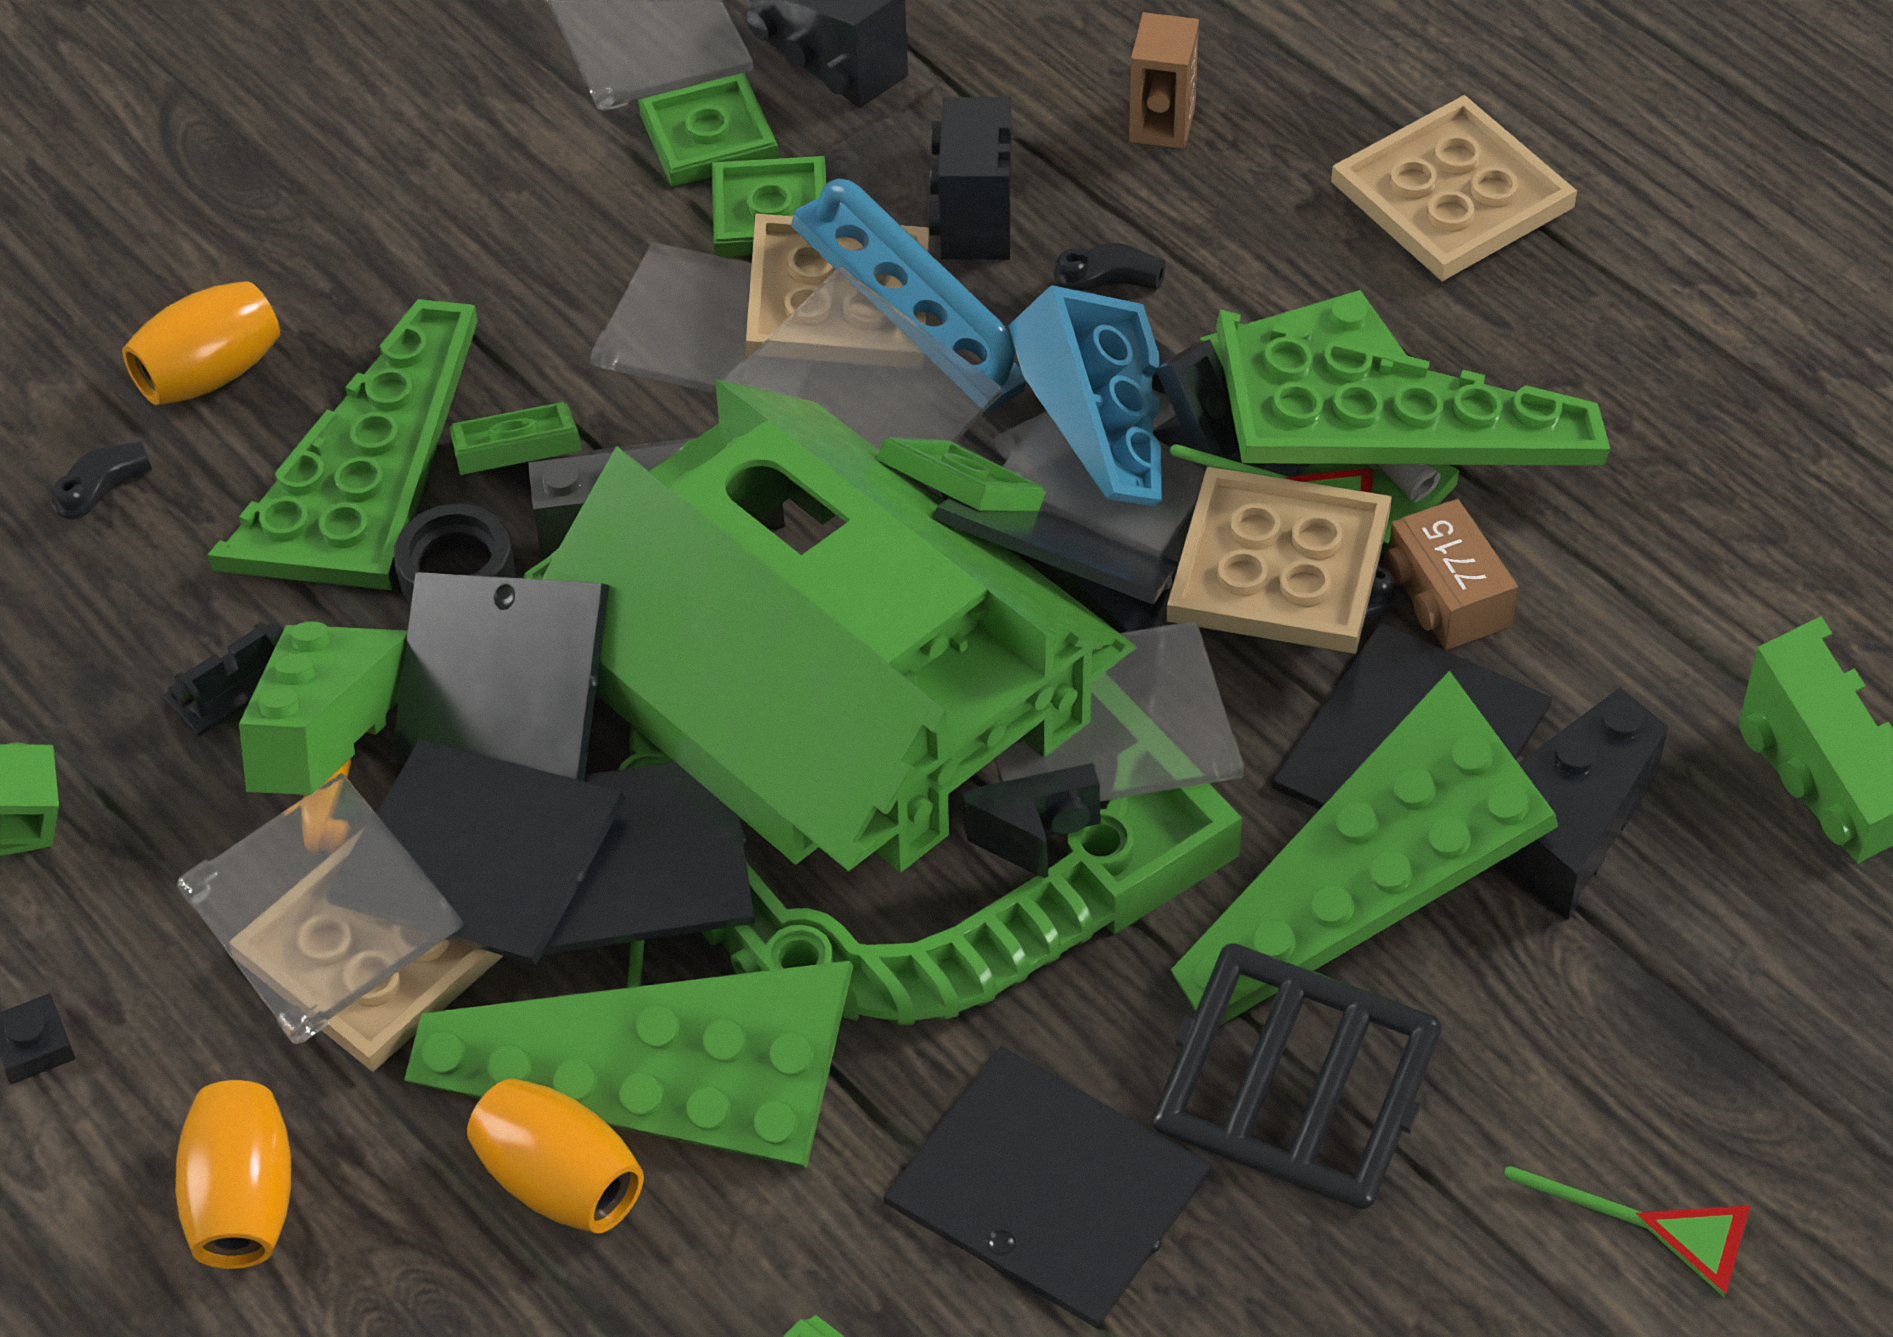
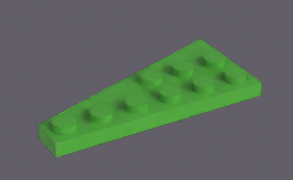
(1383, 407)
(361, 466)
(1399, 833)
(685, 1061)

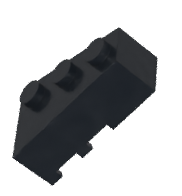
(845, 43)
(972, 178)
(1593, 783)

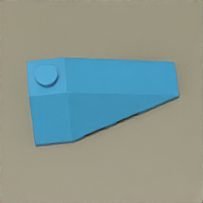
(1093, 374)

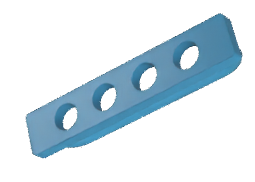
(927, 286)

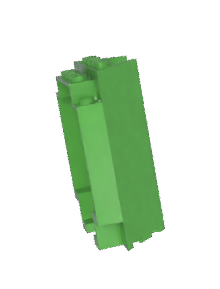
(831, 683)

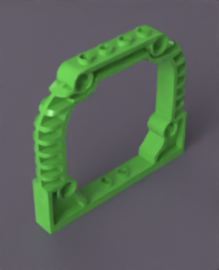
(1152, 851)

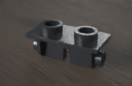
(223, 684)

